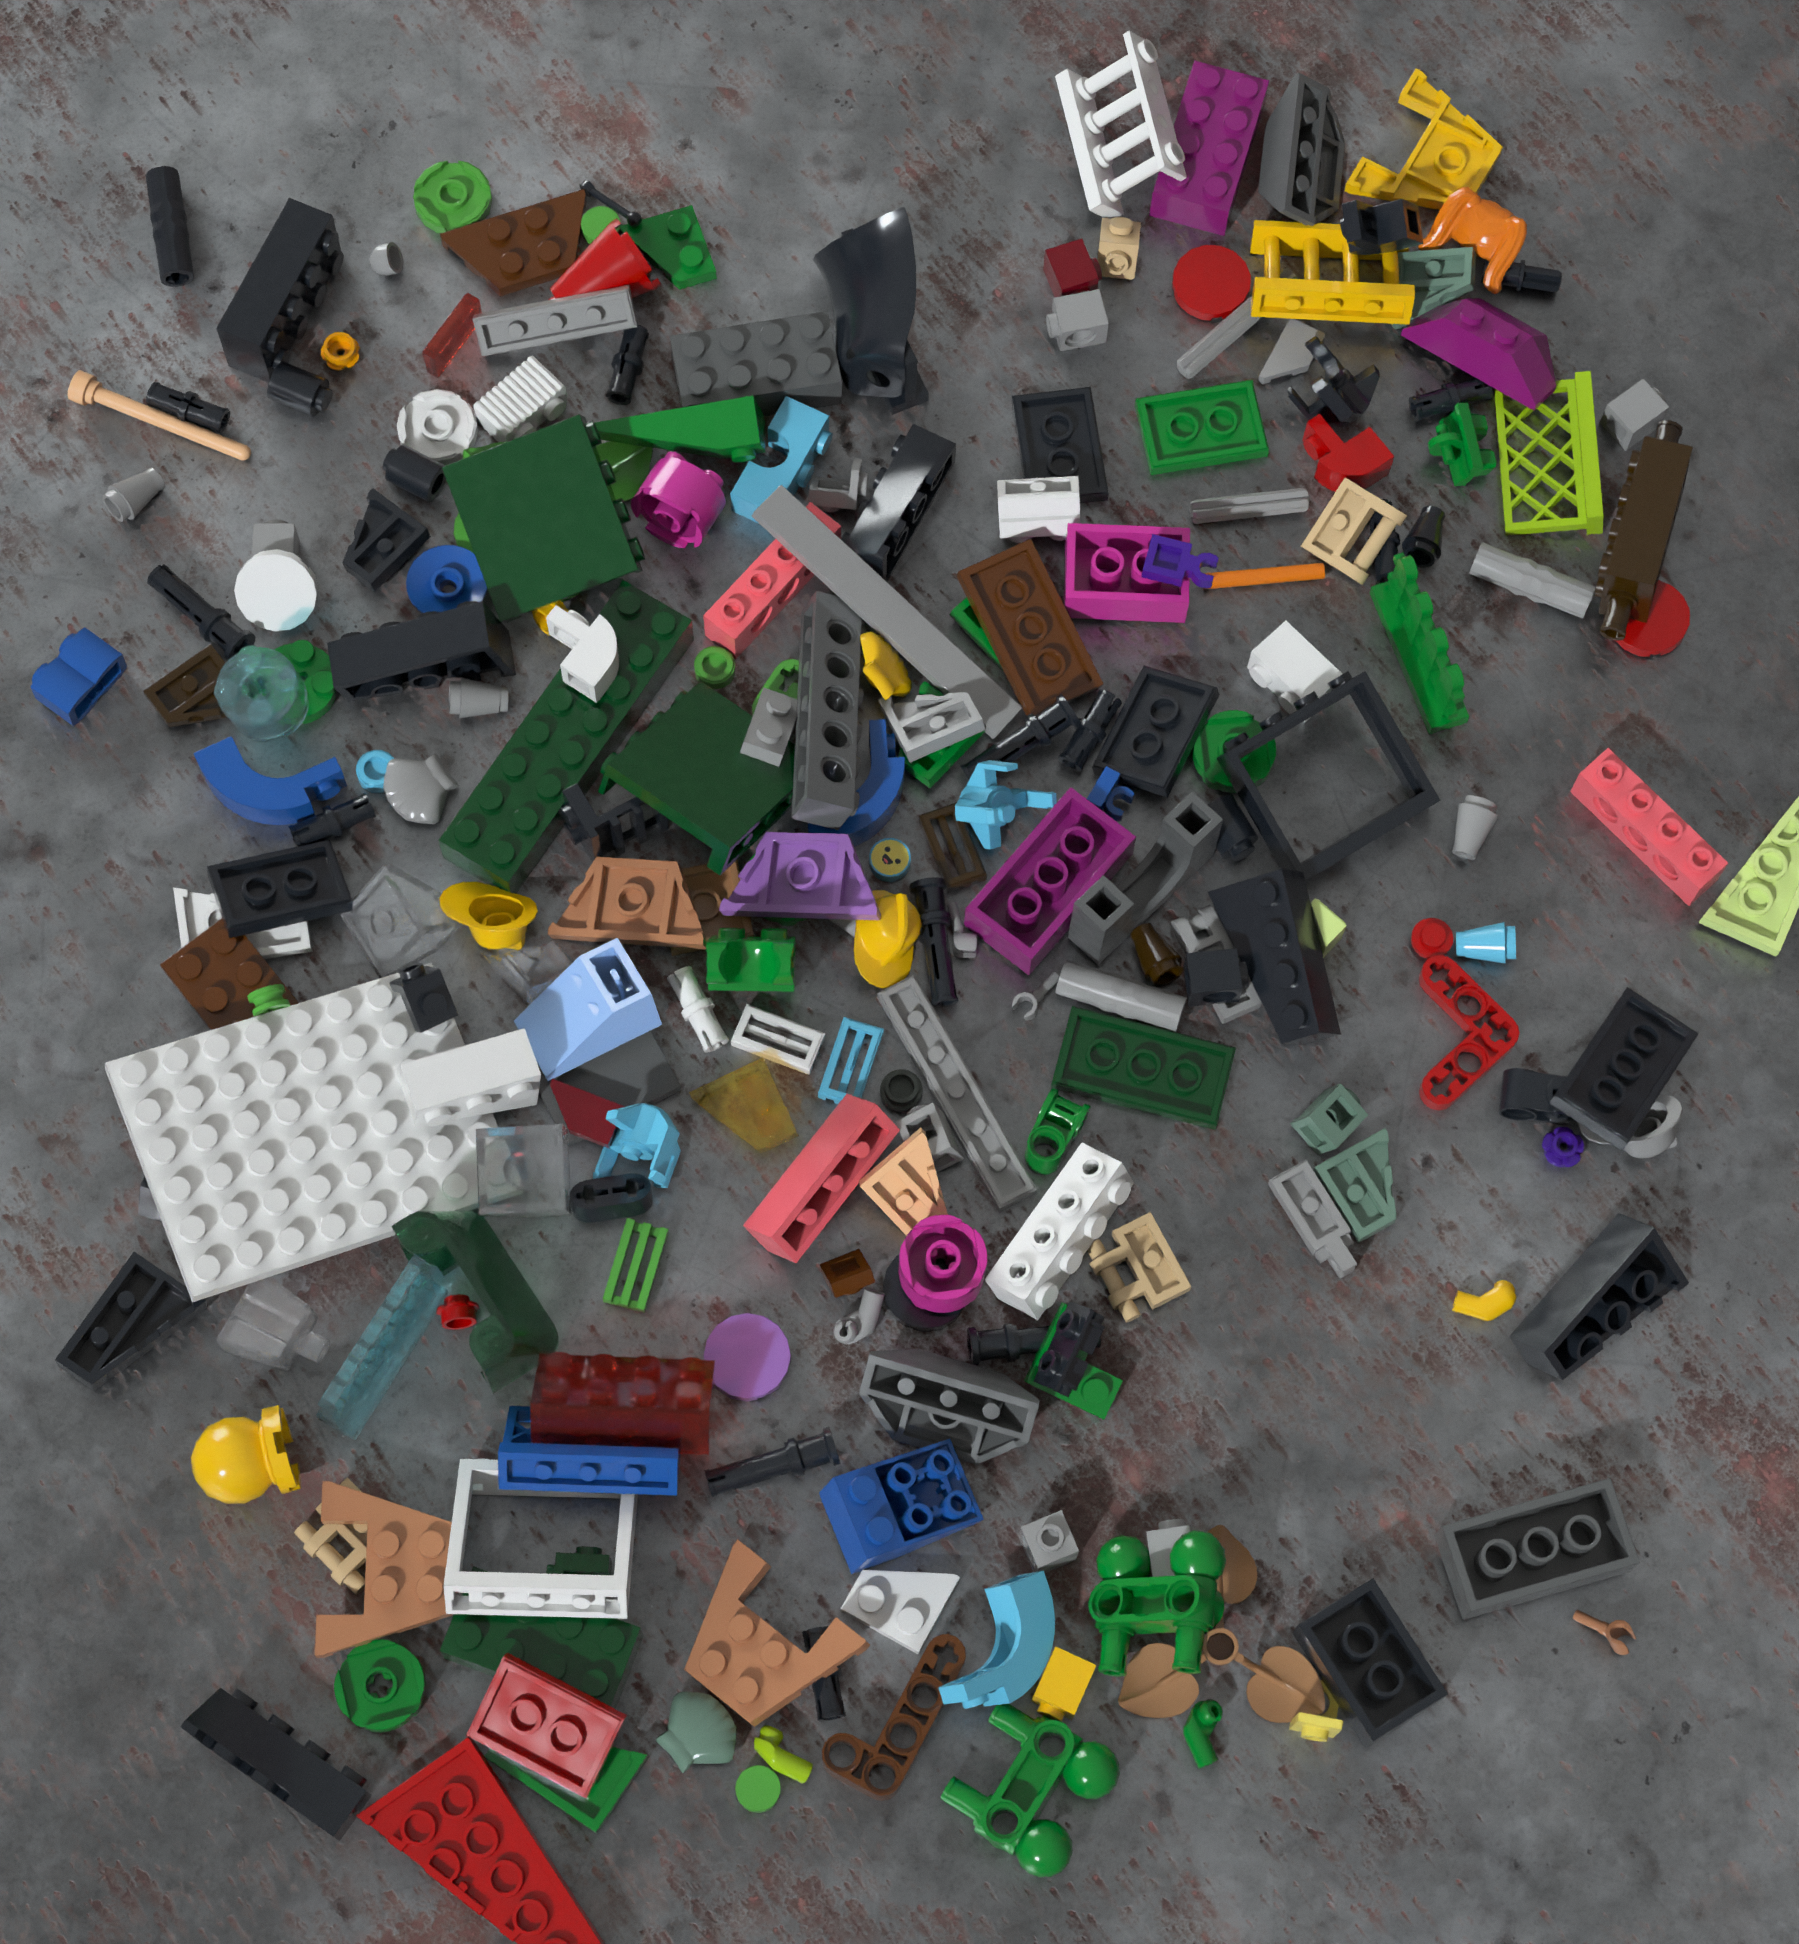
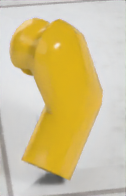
(1489, 1305)

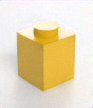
(1062, 1685)

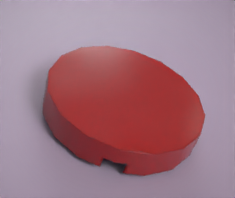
(1211, 282)
(1665, 625)

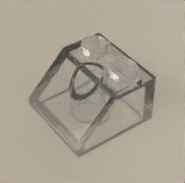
(523, 1171)

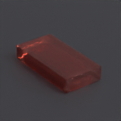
(451, 335)

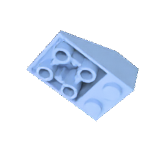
(588, 1010)

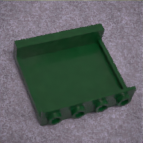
(544, 517)
(698, 778)

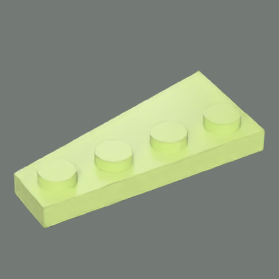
(1764, 893)

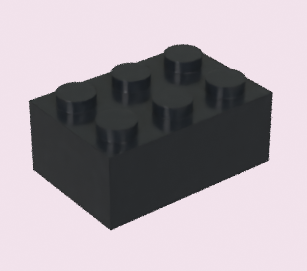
(1369, 1663)

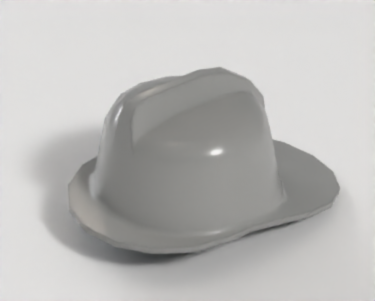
(1655, 1132)

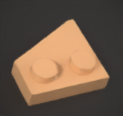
(906, 1184)

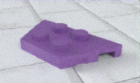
(803, 879)

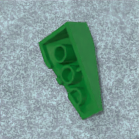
(711, 429)

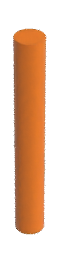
(1267, 575)

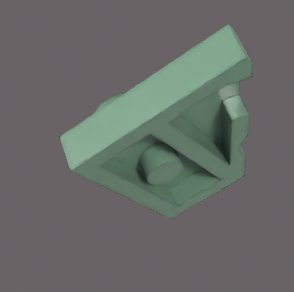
(1361, 1185)

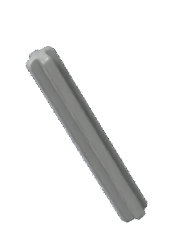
(1221, 336)

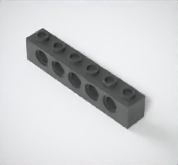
(828, 713)

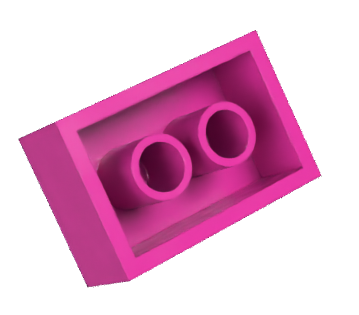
(1106, 572)

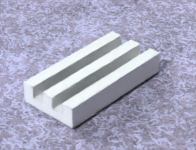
(775, 1055)

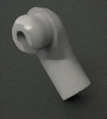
(861, 1321)

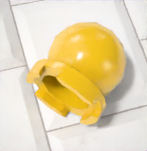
(243, 1457)

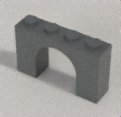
(1111, 912)

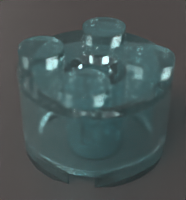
(258, 672)

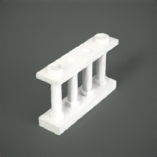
(1087, 126)

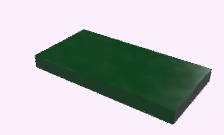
(1143, 1067)

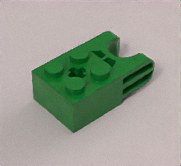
(751, 962)

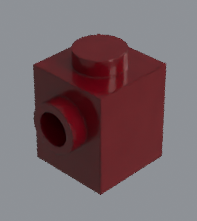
(1071, 269)

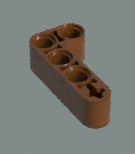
(904, 1714)

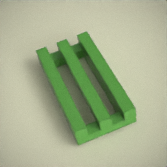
(645, 1230)

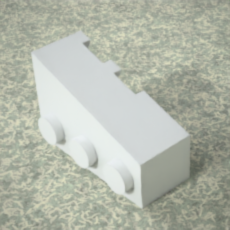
(472, 1080)

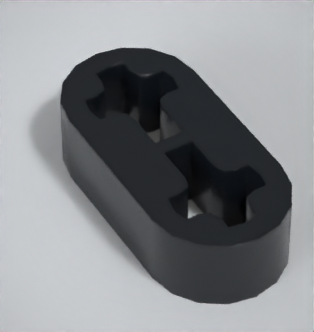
(611, 1198)

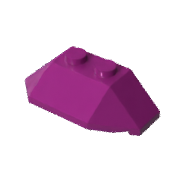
(1488, 347)

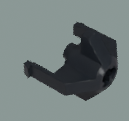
(1340, 393)

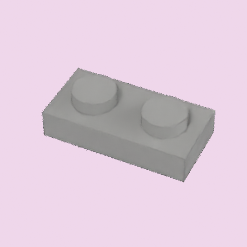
(770, 727)

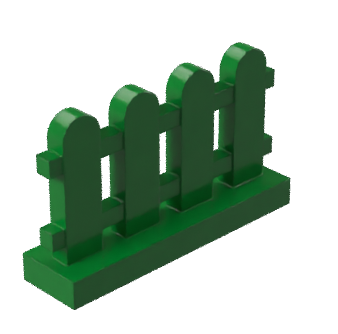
(1420, 647)

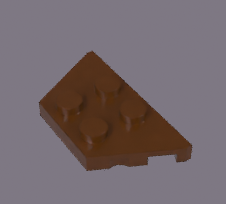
(522, 245)

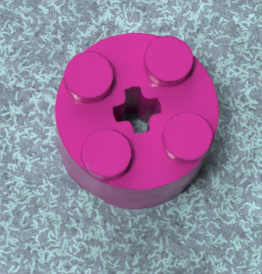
(679, 501)
(962, 1250)

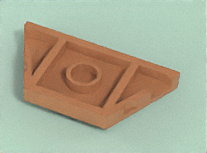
(632, 902)

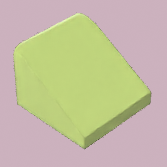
(1328, 926)

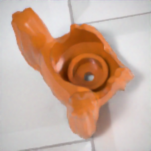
(1482, 225)

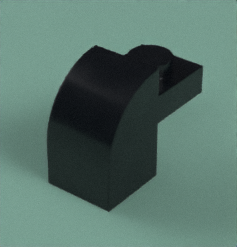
(1381, 227)

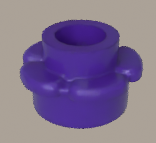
(1559, 1157)

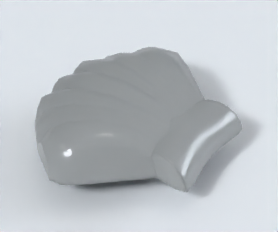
(418, 788)

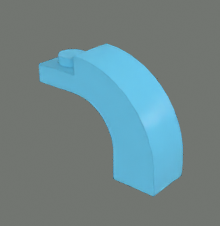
(1021, 1648)

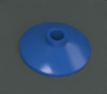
(444, 567)

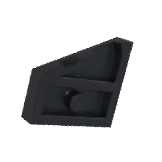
(382, 541)

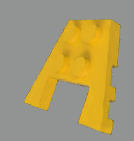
(1448, 156)

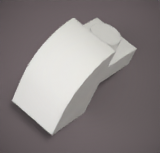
(594, 651)

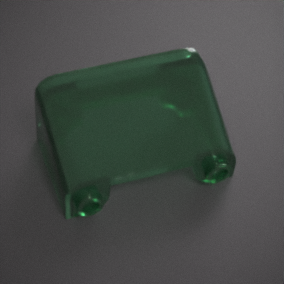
(518, 1327)

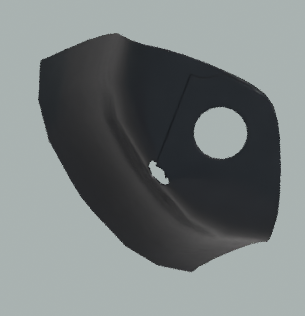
(872, 300)

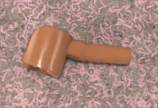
(1611, 1631)

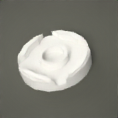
(438, 425)
(276, 590)

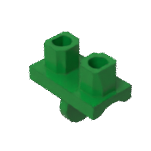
(1459, 447)

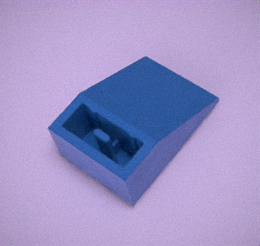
(899, 1505)

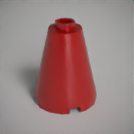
(605, 264)

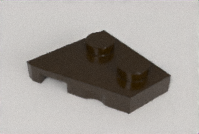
(188, 690)

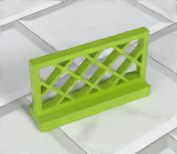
(1584, 462)

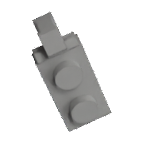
(1315, 1217)

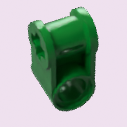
(1057, 1126)

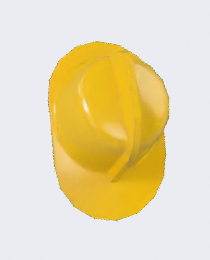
(493, 915)
(886, 945)

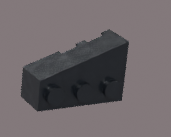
(127, 1322)

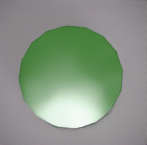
(451, 196)

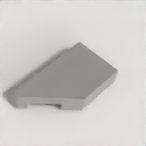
(1290, 352)

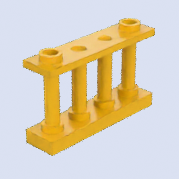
(1319, 298)

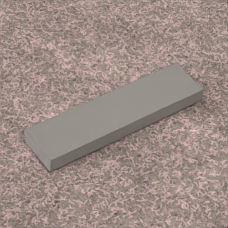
(555, 320)

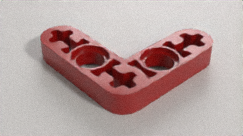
(1476, 1042)

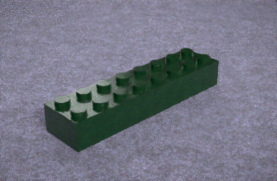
(563, 743)

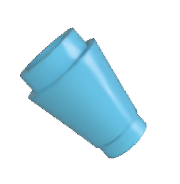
(1487, 943)

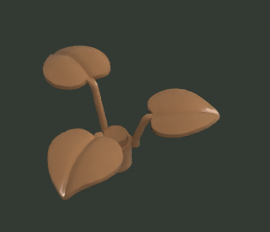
(1277, 1691)

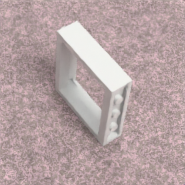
(533, 1592)

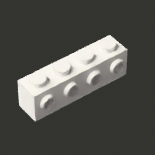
(1060, 1231)

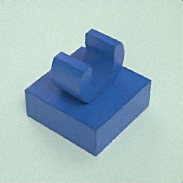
(1107, 791)

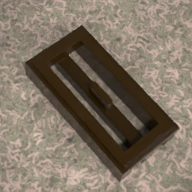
(963, 879)

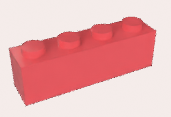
(821, 1177)

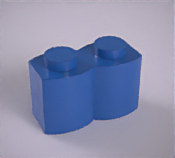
(78, 675)

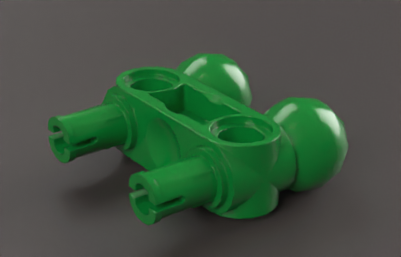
(1134, 1603)
(1039, 1844)

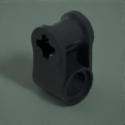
(1528, 1096)

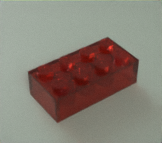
(623, 1401)

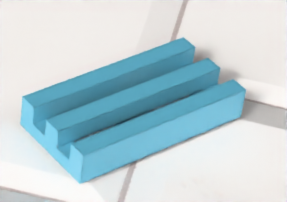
(862, 1029)

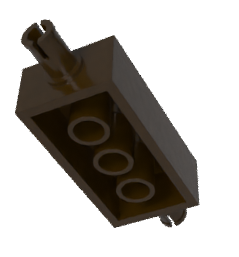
(1642, 529)

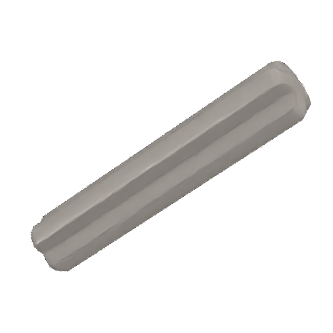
(1249, 505)

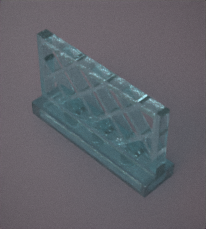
(382, 1349)

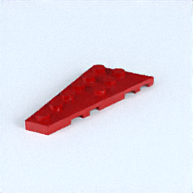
(480, 1848)

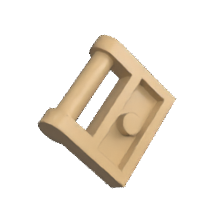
(1343, 523)

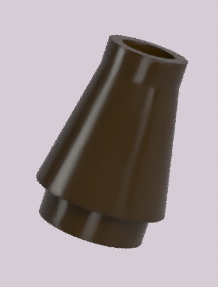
(1157, 958)

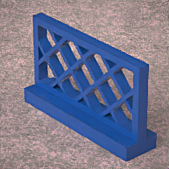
(582, 1467)

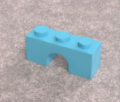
(798, 434)

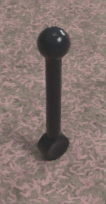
(633, 218)

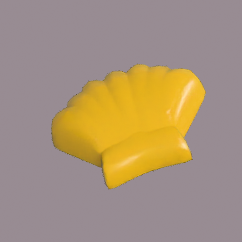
(884, 667)

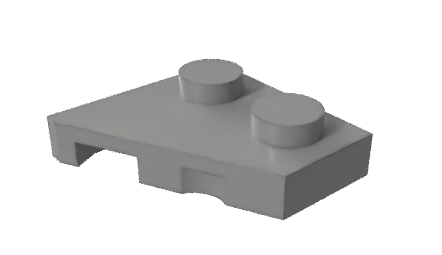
(932, 722)

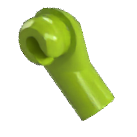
(779, 1759)

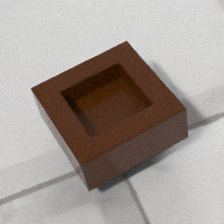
(847, 1273)

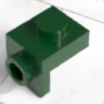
(584, 1562)

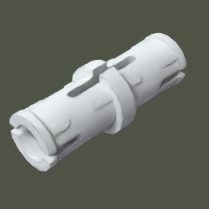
(697, 1009)

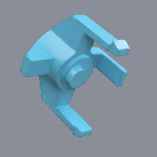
(994, 805)
(642, 1134)

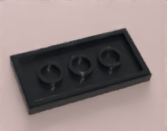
(1624, 1069)

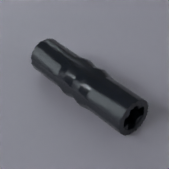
(169, 226)

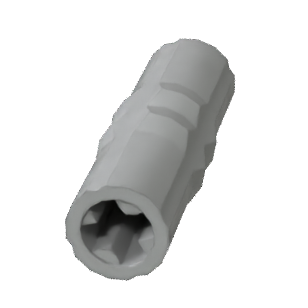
(1532, 580)
(1120, 995)

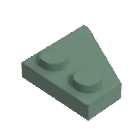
(1437, 276)

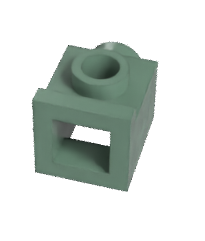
(1330, 1119)

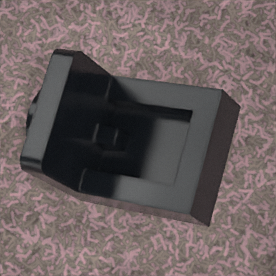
(424, 996)

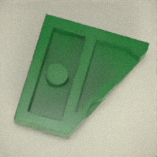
(675, 246)

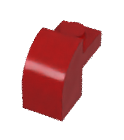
(1360, 459)

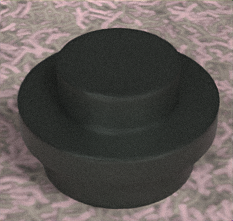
(901, 1090)

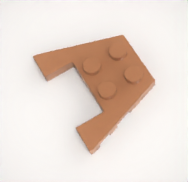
(402, 1569)
(751, 1661)

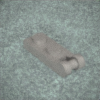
(1218, 940)

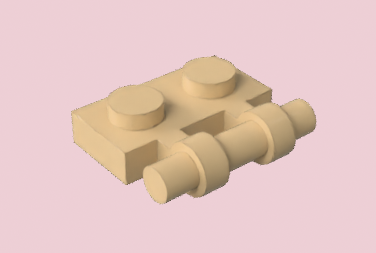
(1150, 1261)
(318, 1545)

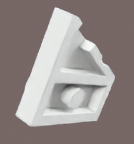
(900, 1603)

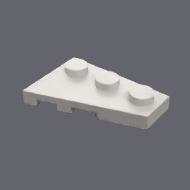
(200, 911)

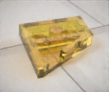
(749, 1106)

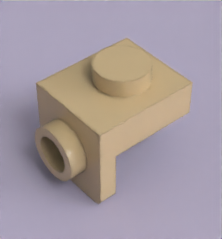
(1118, 247)

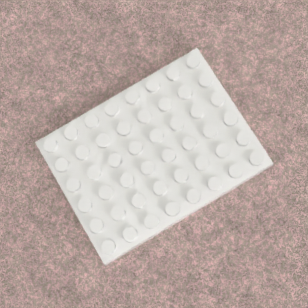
(292, 1135)

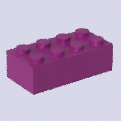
(1216, 135)
(1034, 892)

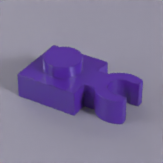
(1171, 561)

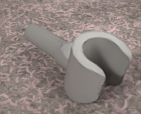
(963, 943)
(1035, 996)

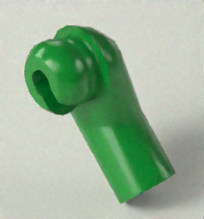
(1198, 1730)

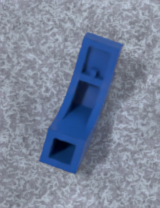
(878, 793)
(262, 797)

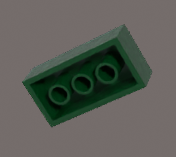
(582, 1652)

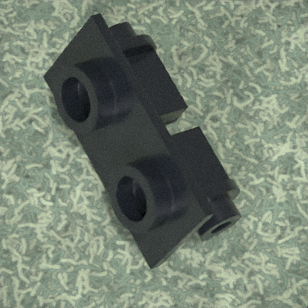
(1075, 1330)

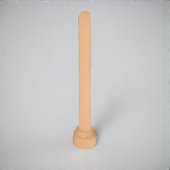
(86, 389)

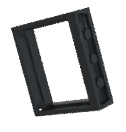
(1389, 739)

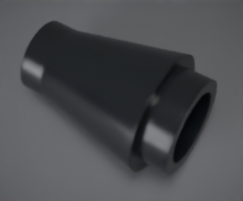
(1425, 537)

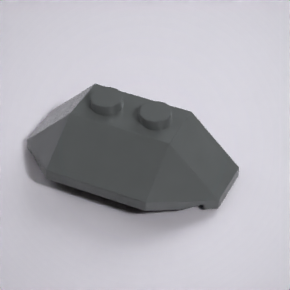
(1303, 153)
(939, 1398)

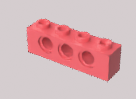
(759, 594)
(1648, 826)

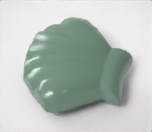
(698, 1731)

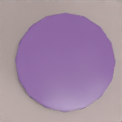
(748, 1356)

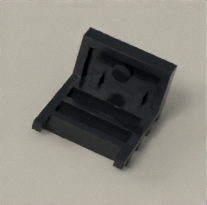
(604, 833)

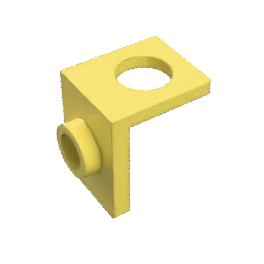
(1319, 1726)

